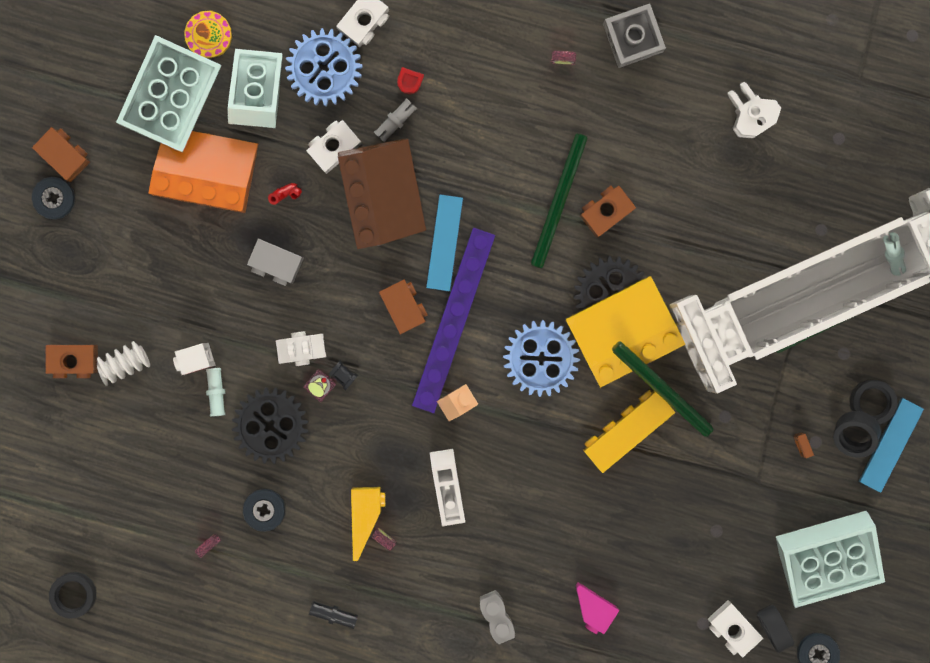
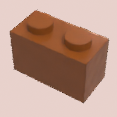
(61, 154)
(403, 306)

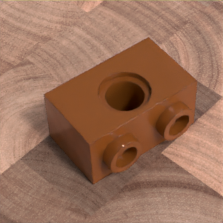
(621, 207)
(57, 360)

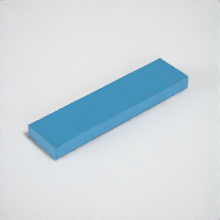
(444, 242)
(891, 445)

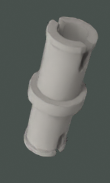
(395, 120)

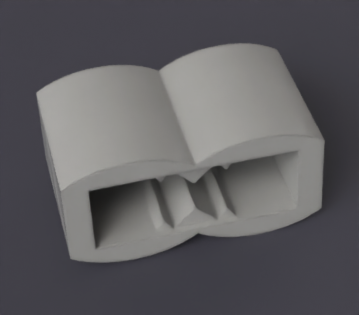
(499, 621)

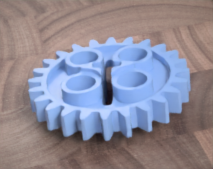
(307, 53)
(540, 380)

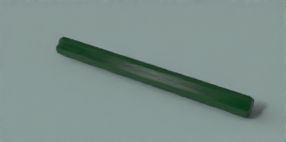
(559, 200)
(662, 388)

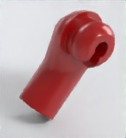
(283, 192)

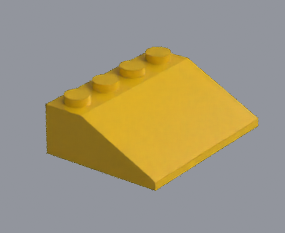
(632, 317)

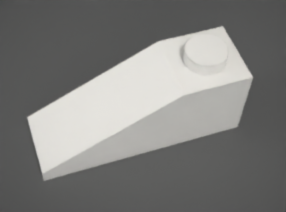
(447, 487)

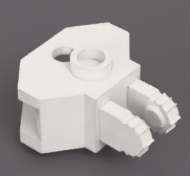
(755, 109)
(300, 348)

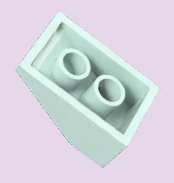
(254, 88)

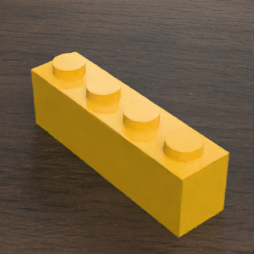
(628, 431)

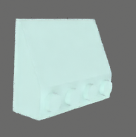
(168, 93)
(831, 558)

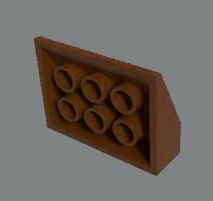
(381, 192)

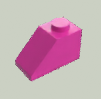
(595, 610)

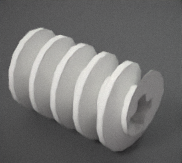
(122, 362)

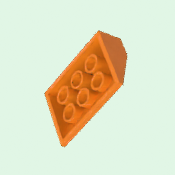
(207, 172)

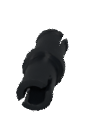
(333, 614)

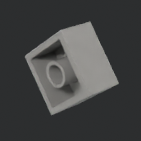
(634, 35)

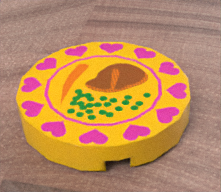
(208, 34)

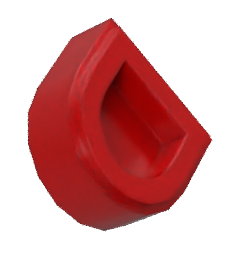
(409, 81)

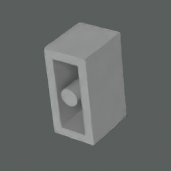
(274, 261)

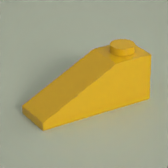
(365, 512)

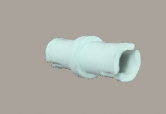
(894, 254)
(215, 392)

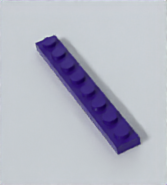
(453, 320)

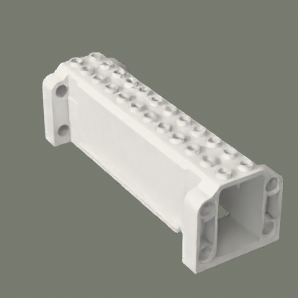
(803, 298)

